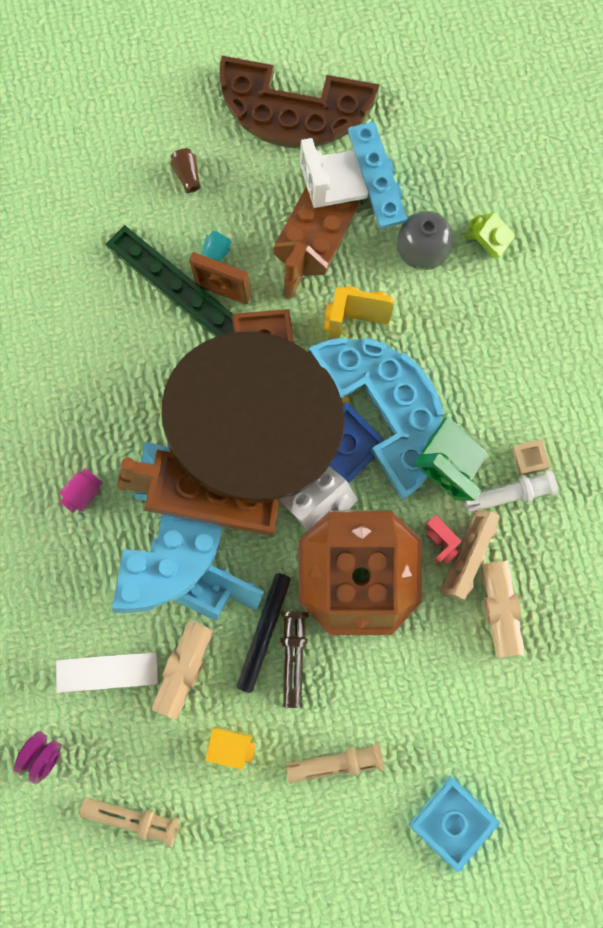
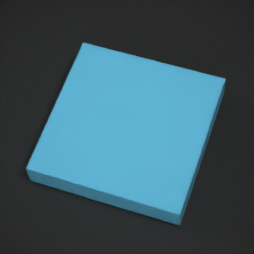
(454, 824)

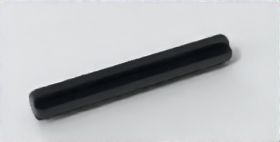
(263, 633)

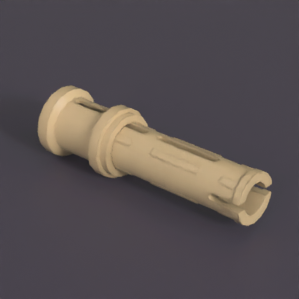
(350, 762)
(93, 809)

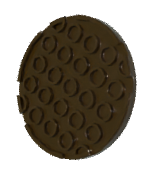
(252, 416)

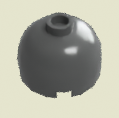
(425, 240)

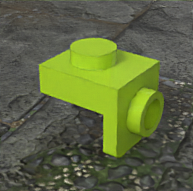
(490, 233)

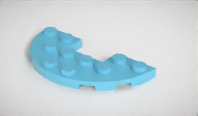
(400, 394)
(180, 559)

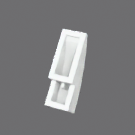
(106, 672)

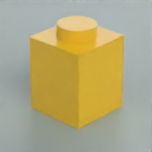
(230, 748)

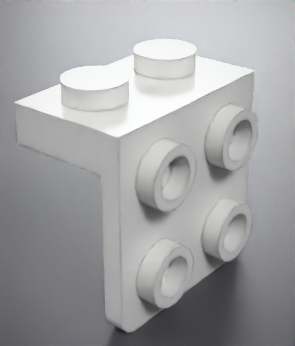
(326, 494)

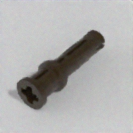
(293, 697)

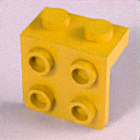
(358, 305)

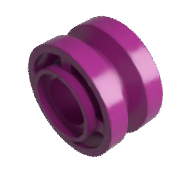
(37, 757)

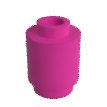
(80, 491)

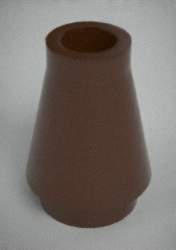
(185, 166)

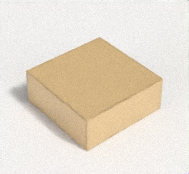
(530, 457)

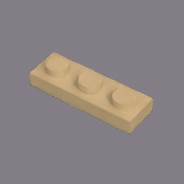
(471, 555)

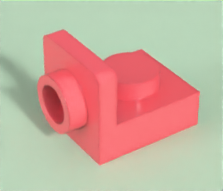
(439, 535)

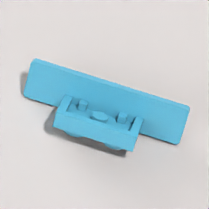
(378, 175)
(215, 589)

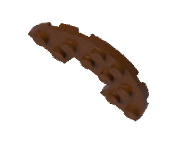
(291, 117)

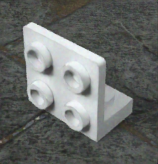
(331, 177)

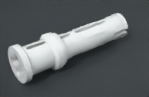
(523, 489)

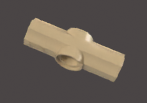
(502, 609)
(182, 670)

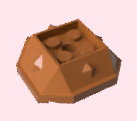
(355, 540)

